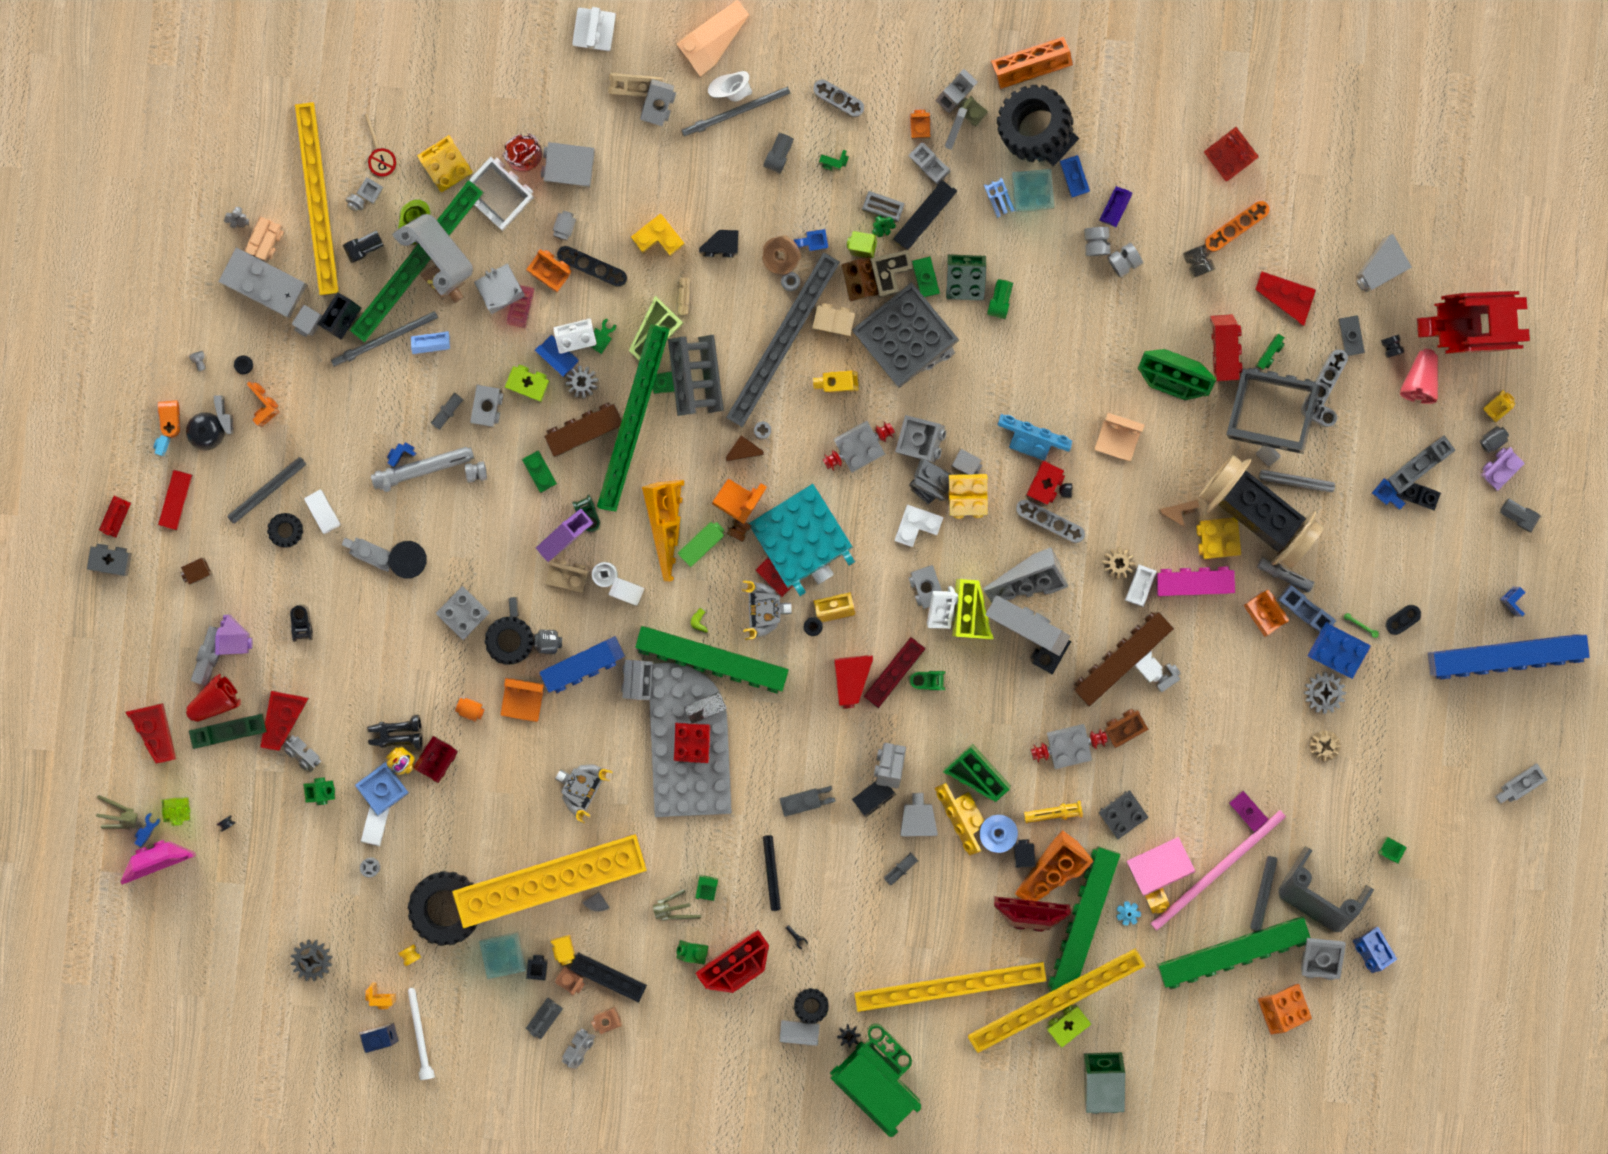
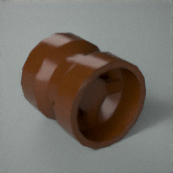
(738, 530)

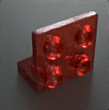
(1231, 154)

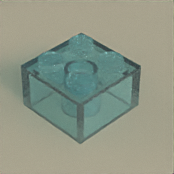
(1032, 190)
(502, 955)

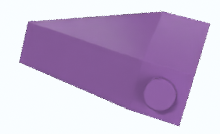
(232, 638)

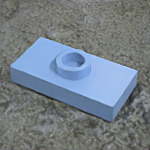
(430, 342)

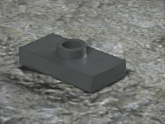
(1351, 335)

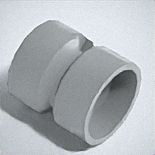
(1097, 241)
(1124, 260)

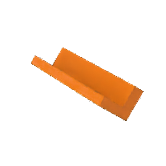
(1033, 65)

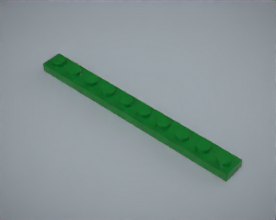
(413, 265)
(633, 417)

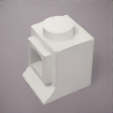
(1149, 668)

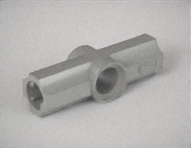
(206, 658)

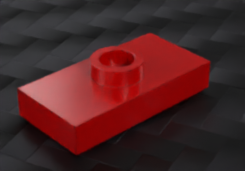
(772, 577)

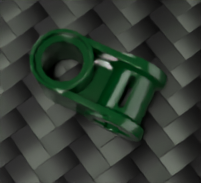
(589, 510)

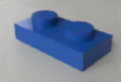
(1074, 176)

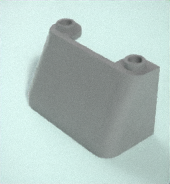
(441, 249)

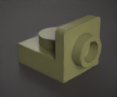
(974, 112)

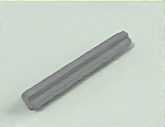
(1297, 481)

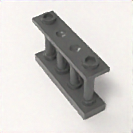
(682, 377)

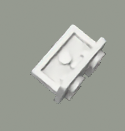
(594, 29)

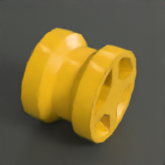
(409, 955)

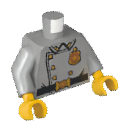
(764, 609)
(581, 787)

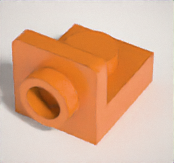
(920, 124)

